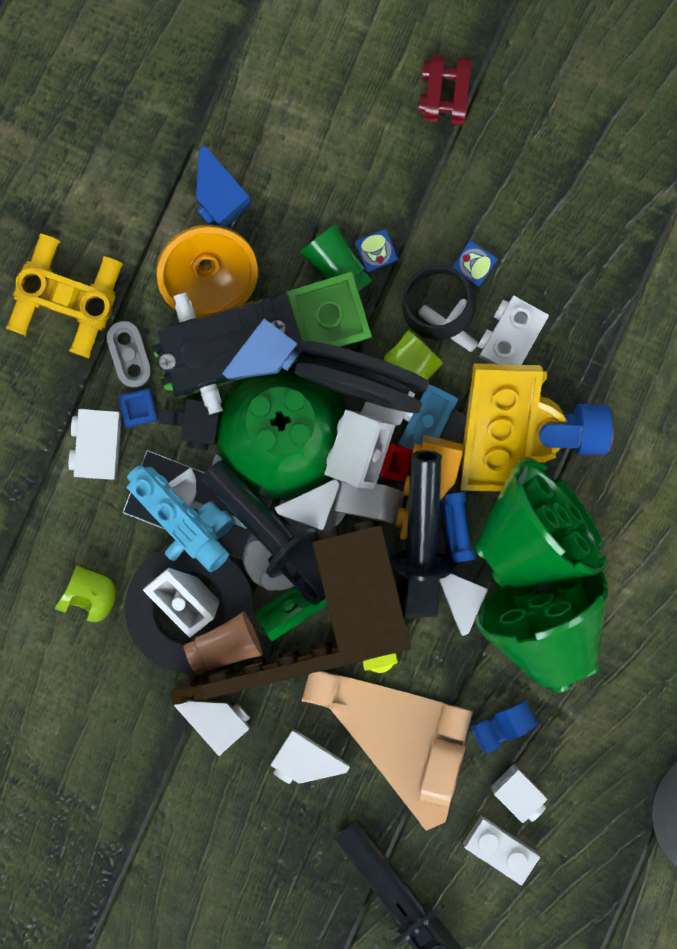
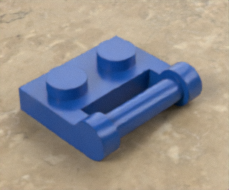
(456, 527)

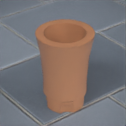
(223, 645)

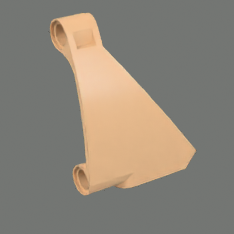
(405, 735)

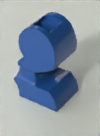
(504, 725)

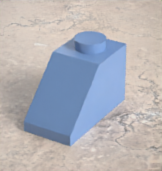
(263, 353)

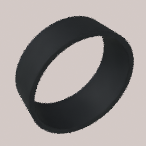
(448, 330)

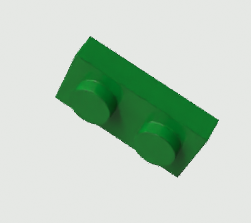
(285, 613)

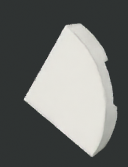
(185, 486)

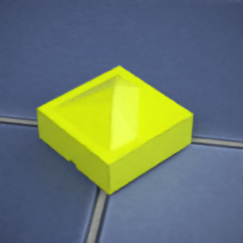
(380, 664)

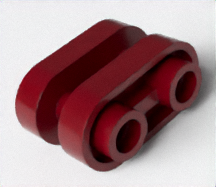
(434, 72)

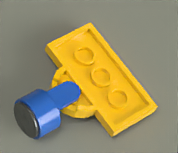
(514, 423)

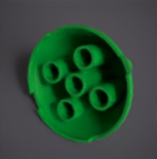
(276, 461)
(539, 531)
(548, 628)

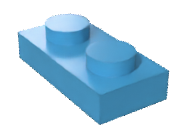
(431, 419)

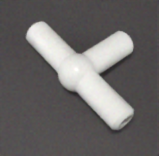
(436, 319)

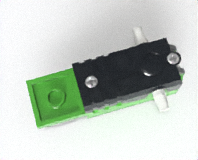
(202, 347)

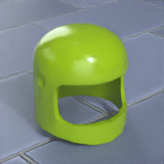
(414, 356)
(91, 592)

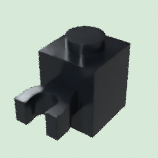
(196, 424)

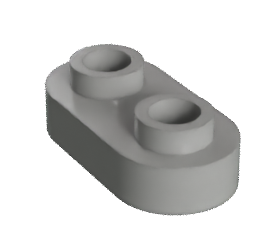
(127, 355)

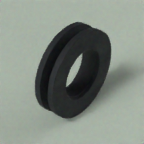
(361, 377)
(141, 609)

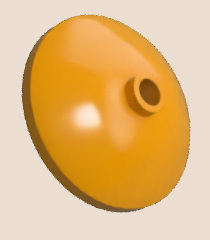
(214, 287)

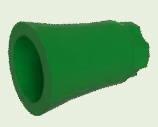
(334, 257)

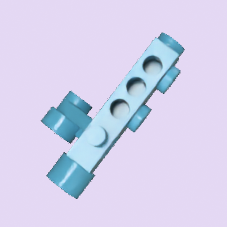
(191, 530)

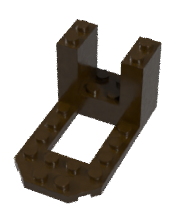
(361, 609)

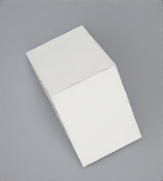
(374, 504)
(312, 506)
(463, 600)

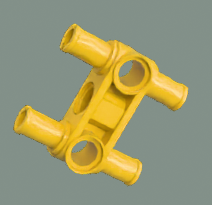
(64, 295)

